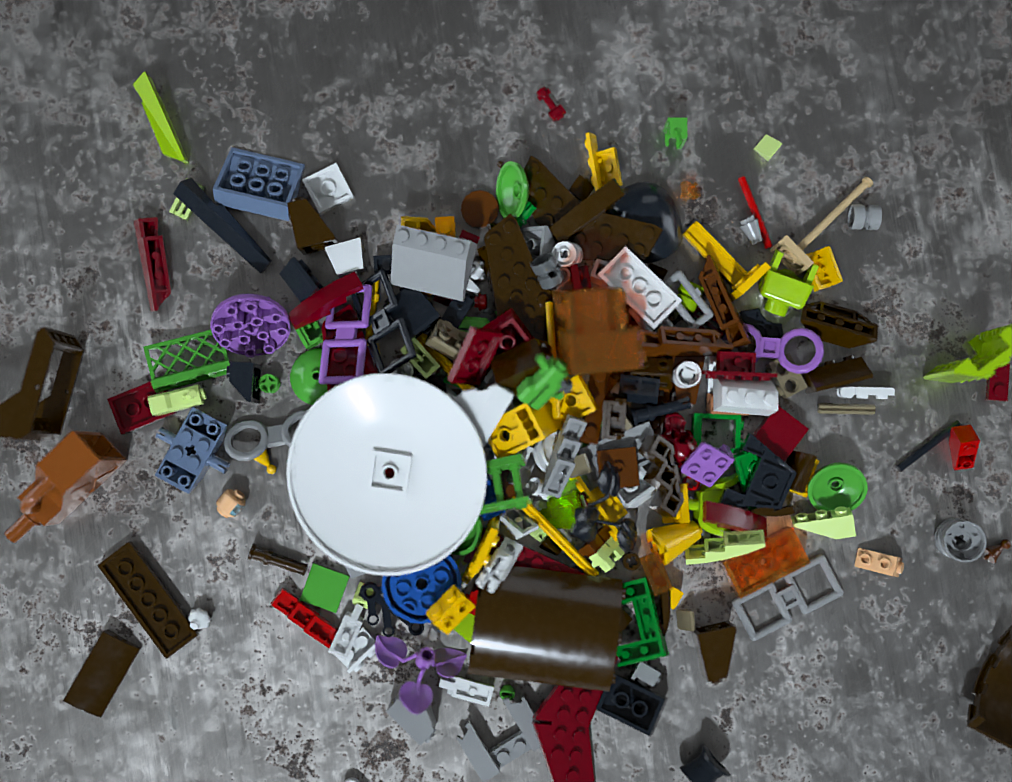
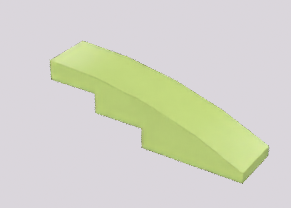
(732, 545)

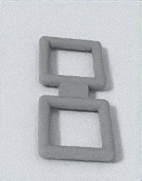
(788, 598)

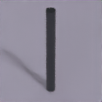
(926, 447)

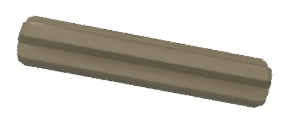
(840, 408)

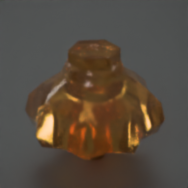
(689, 191)

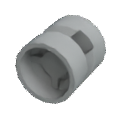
(861, 217)

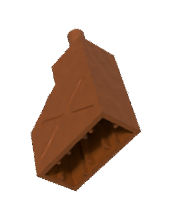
(65, 480)

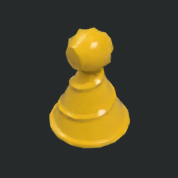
(264, 460)

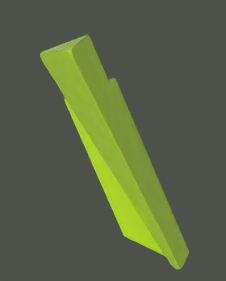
(159, 118)

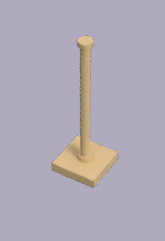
(793, 256)

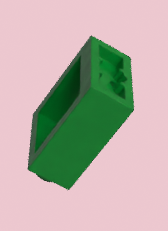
(696, 428)

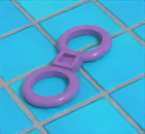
(775, 348)

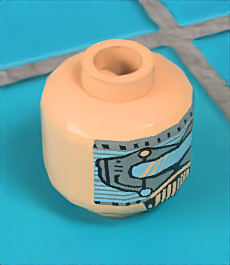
(230, 503)

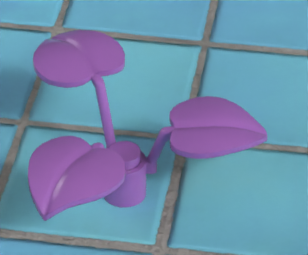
(413, 695)

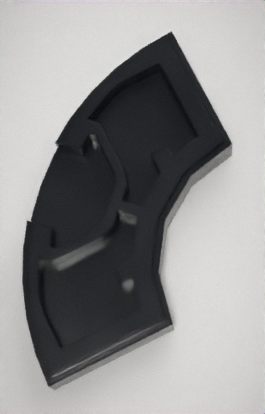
(756, 319)

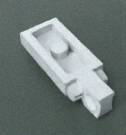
(347, 633)
(468, 689)

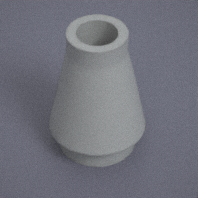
(751, 228)

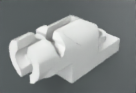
(499, 564)

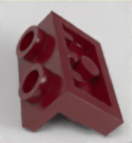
(579, 276)

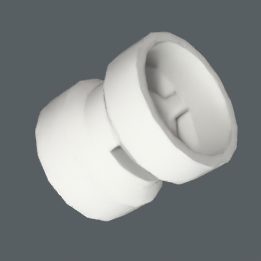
(535, 489)

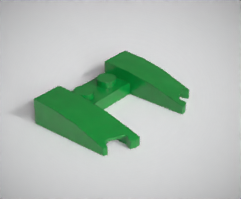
(652, 642)

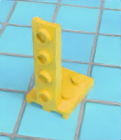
(726, 264)

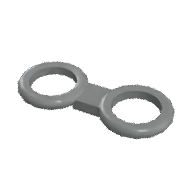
(270, 436)

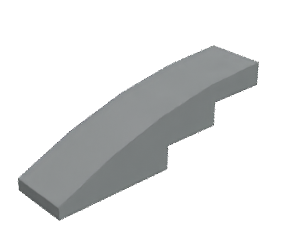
(563, 456)

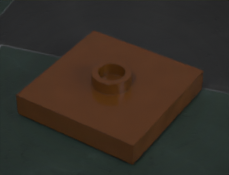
(625, 463)

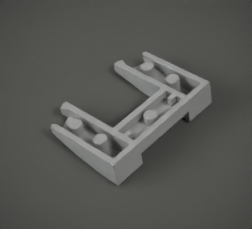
(489, 761)

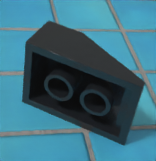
(633, 705)

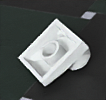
(634, 496)

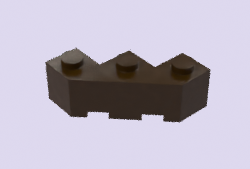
(662, 475)

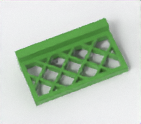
(187, 376)

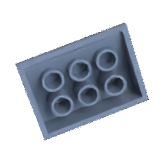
(258, 183)

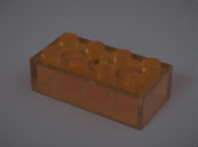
(781, 554)

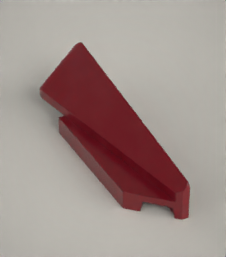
(153, 261)

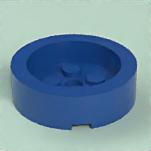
(412, 602)

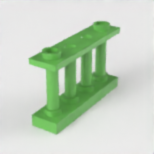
(495, 467)

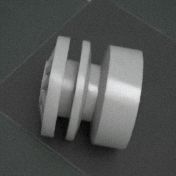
(970, 544)

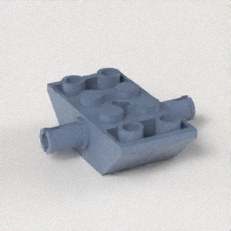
(181, 466)

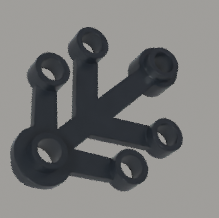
(377, 590)

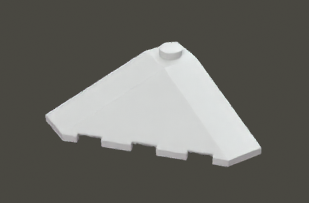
(484, 408)

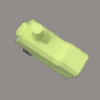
(176, 400)

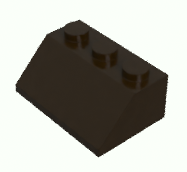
(837, 374)

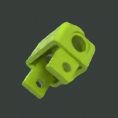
(784, 287)

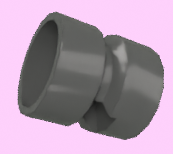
(547, 270)

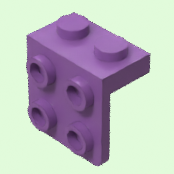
(708, 463)

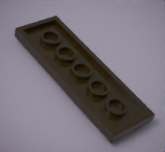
(148, 599)

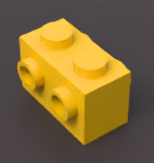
(450, 609)

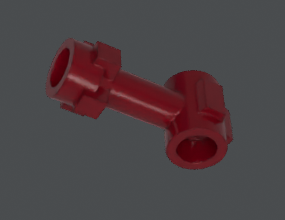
(556, 112)

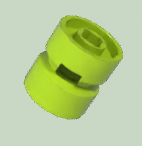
(687, 301)

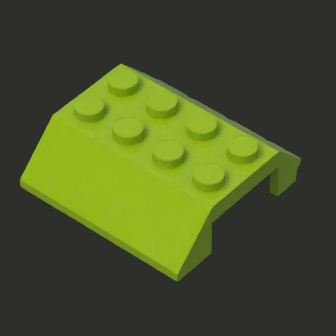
(992, 350)

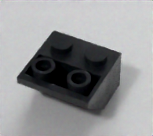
(299, 280)

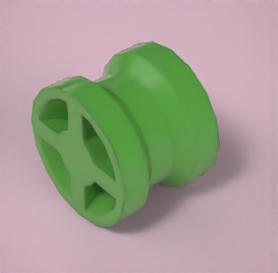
(266, 382)

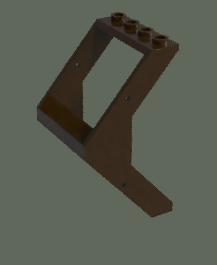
(23, 413)

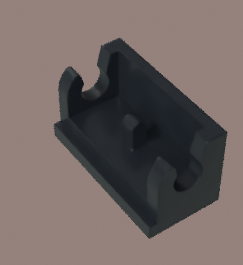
(639, 389)

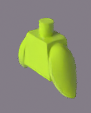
(711, 494)

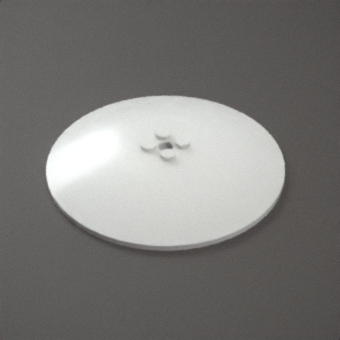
(342, 485)

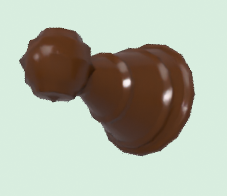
(993, 552)

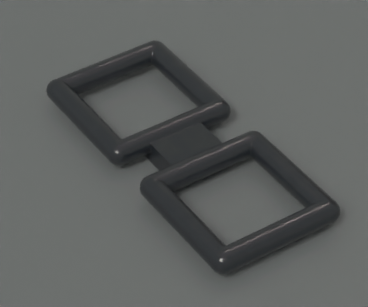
(383, 325)

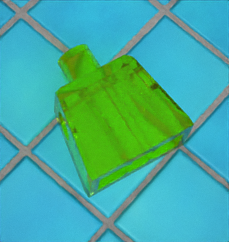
(562, 510)

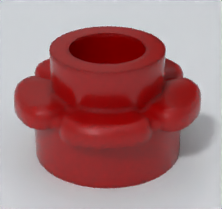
(481, 301)

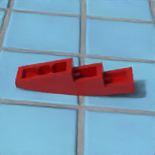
(305, 617)

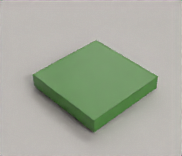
(324, 587)

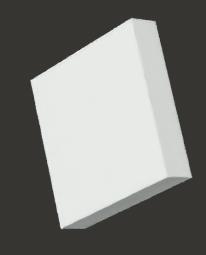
(328, 188)

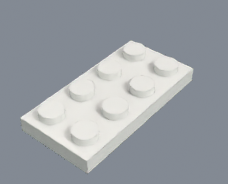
(643, 289)

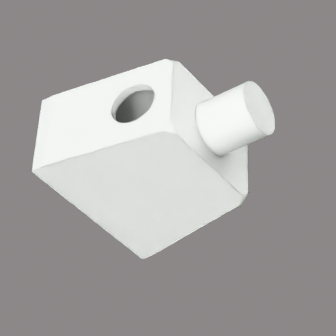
(347, 257)

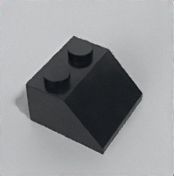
(245, 379)

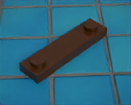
(598, 387)

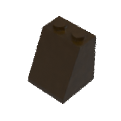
(309, 229)
(519, 363)
(714, 649)

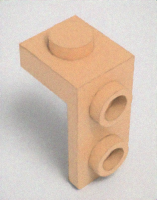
(879, 562)

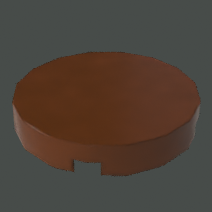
(479, 209)

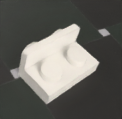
(363, 646)

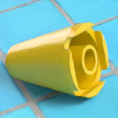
(673, 539)

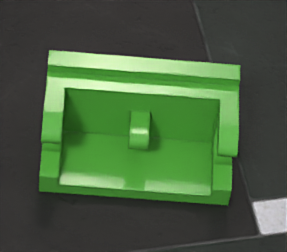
(676, 129)
(310, 335)

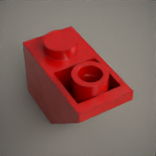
(963, 446)

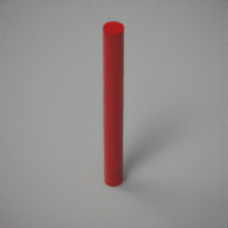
(754, 210)

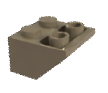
(446, 339)

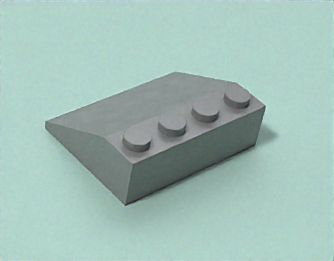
(431, 262)

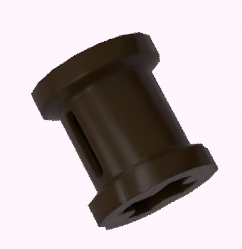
(632, 567)

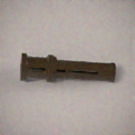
(269, 557)

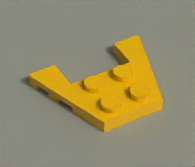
(481, 556)

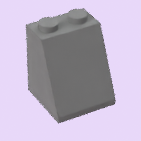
(420, 726)

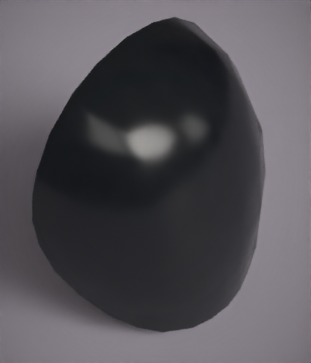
(652, 205)

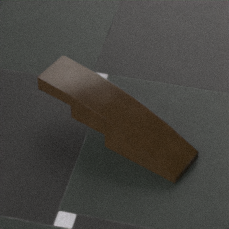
(587, 210)

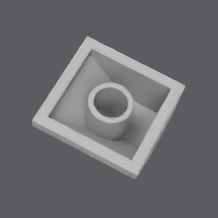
(538, 240)

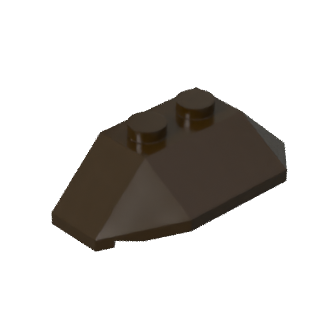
(838, 324)

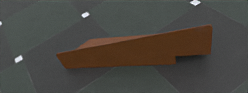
(722, 304)
(683, 342)

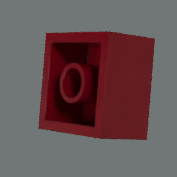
(513, 329)

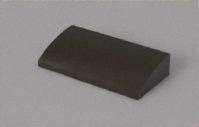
(102, 674)

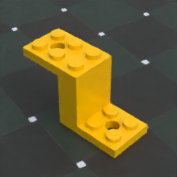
(530, 425)

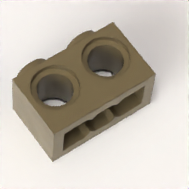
(796, 379)

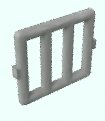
(693, 292)

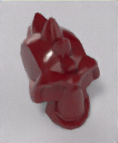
(681, 439)

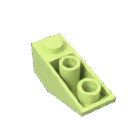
(831, 523)

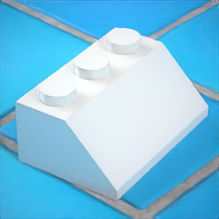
(744, 396)

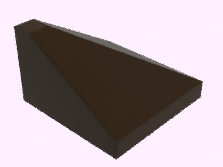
(550, 546)

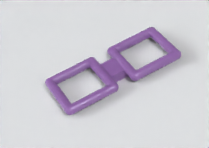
(346, 337)

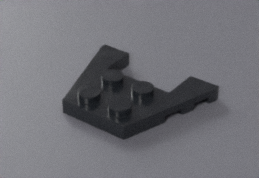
(768, 482)

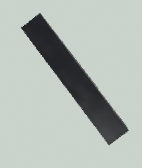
(222, 223)

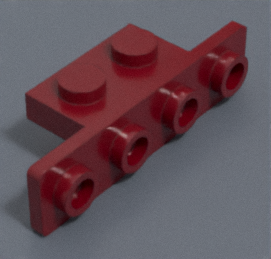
(737, 364)

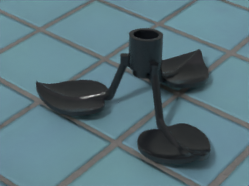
(587, 517)

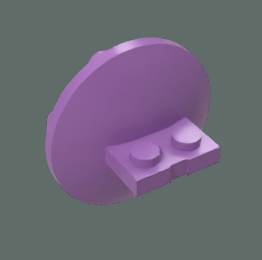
(250, 324)

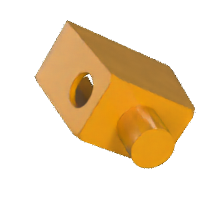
(446, 226)

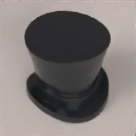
(704, 767)

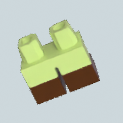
(601, 549)

